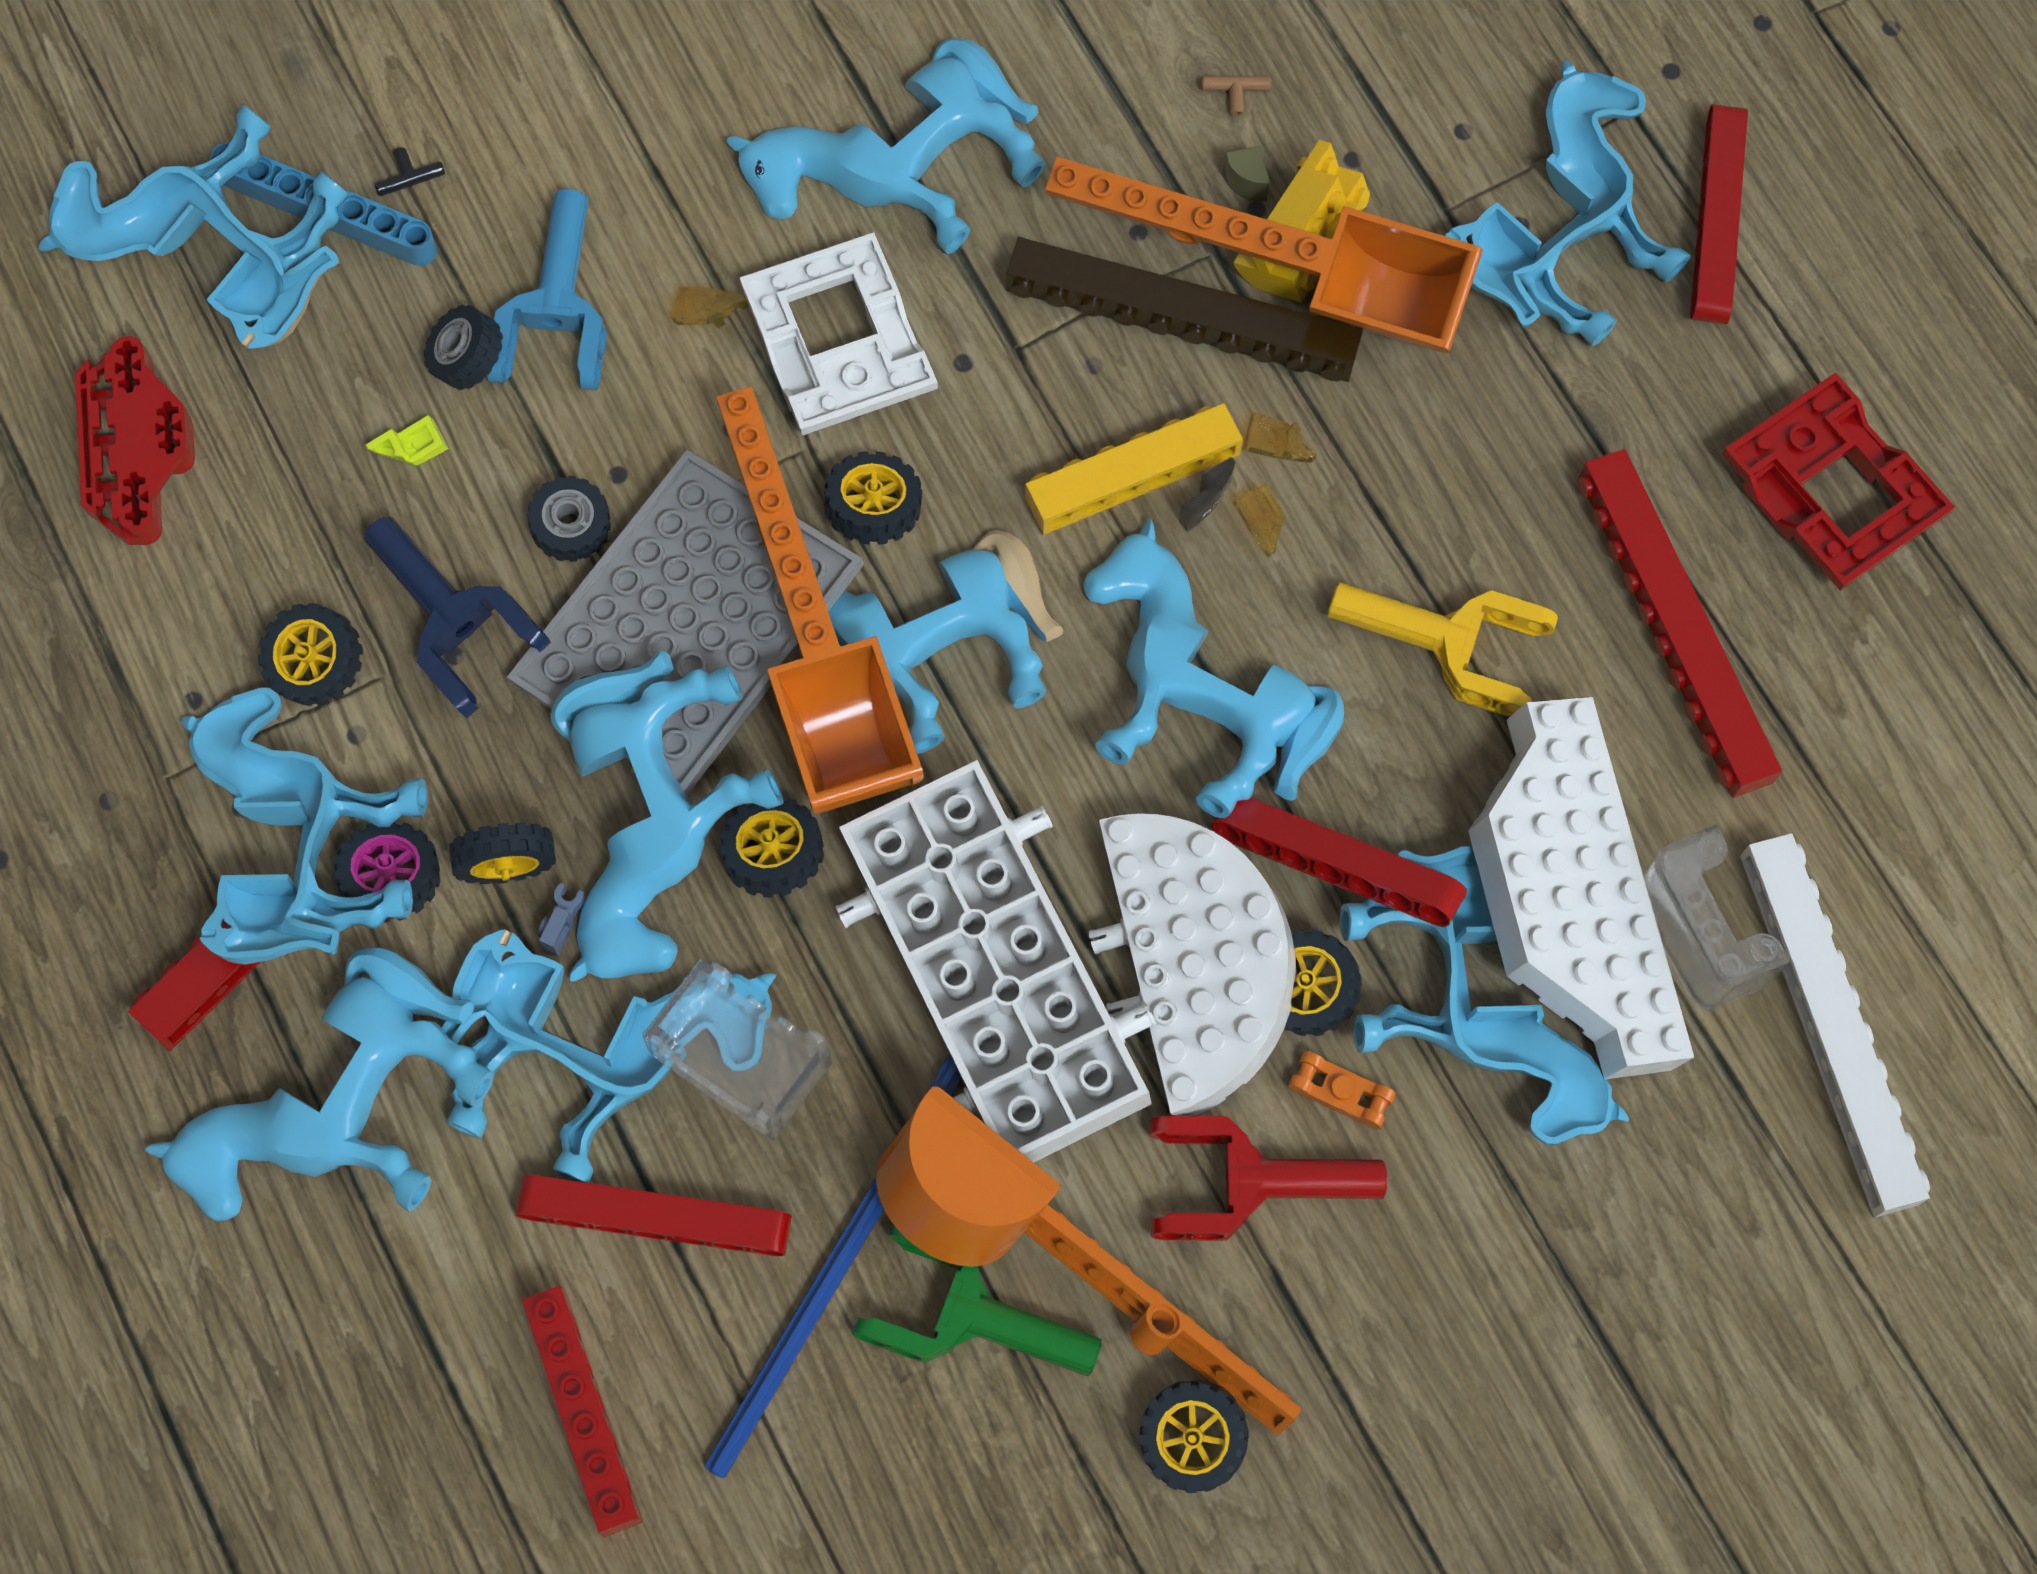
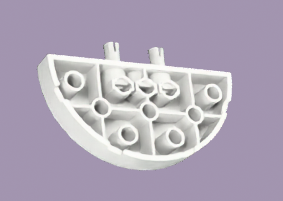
(1205, 953)

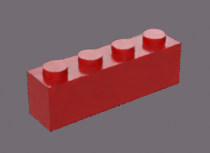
(187, 993)

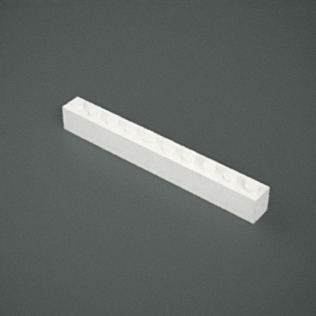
(1835, 1027)

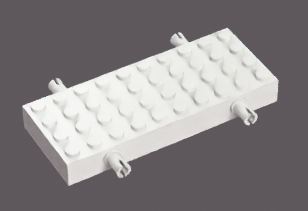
(995, 963)

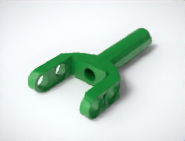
(973, 1314)

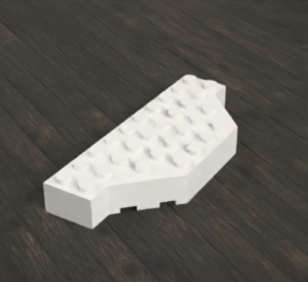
(1573, 892)

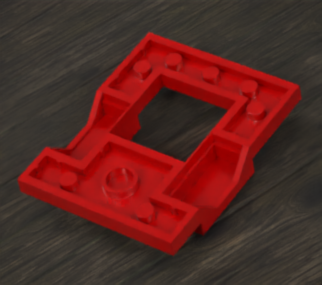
(1803, 443)

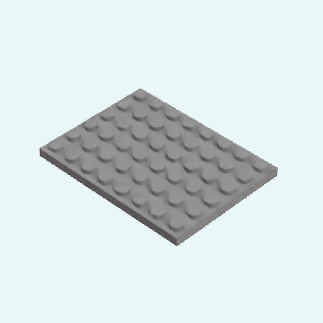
(691, 584)

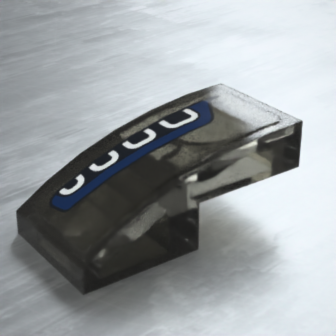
(1212, 489)

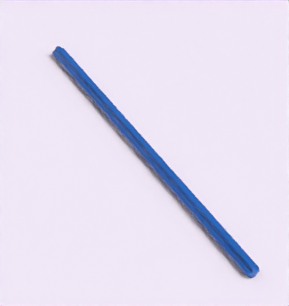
(808, 1313)

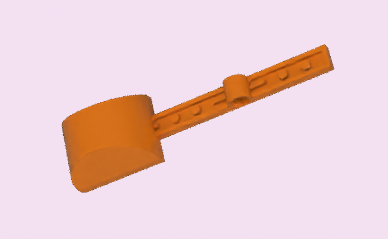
(1370, 273)
(835, 698)
(973, 1195)

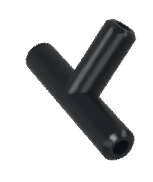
(408, 175)

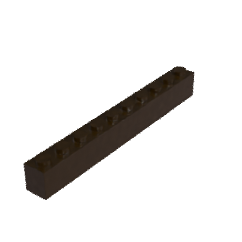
(1183, 309)

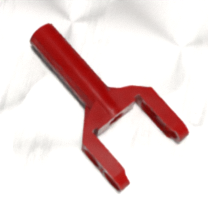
(1255, 1178)

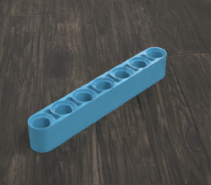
(365, 229)

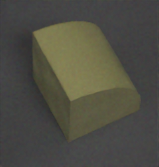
(1247, 173)

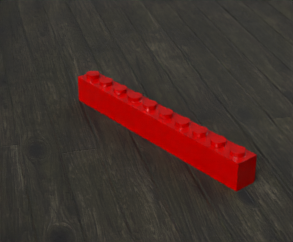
(1679, 624)

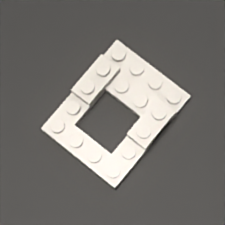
(851, 376)

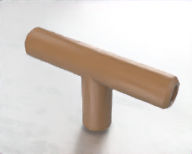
(1236, 85)

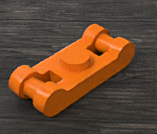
(1341, 1090)

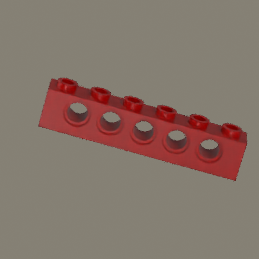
(582, 1411)

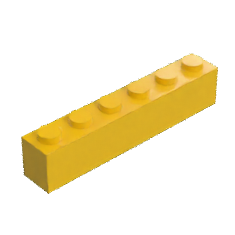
(1133, 468)

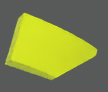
(413, 444)

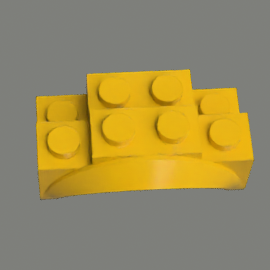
(1312, 205)

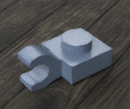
(556, 928)

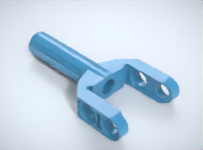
(555, 301)

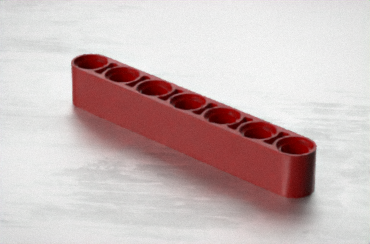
(1719, 214)
(1343, 861)
(653, 1215)

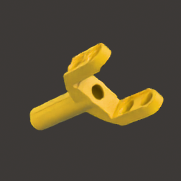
(1449, 636)

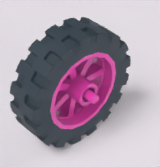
(379, 843)

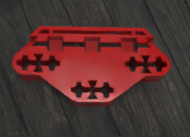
(142, 442)

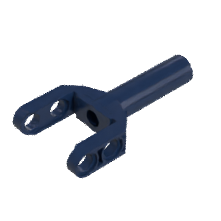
(451, 612)

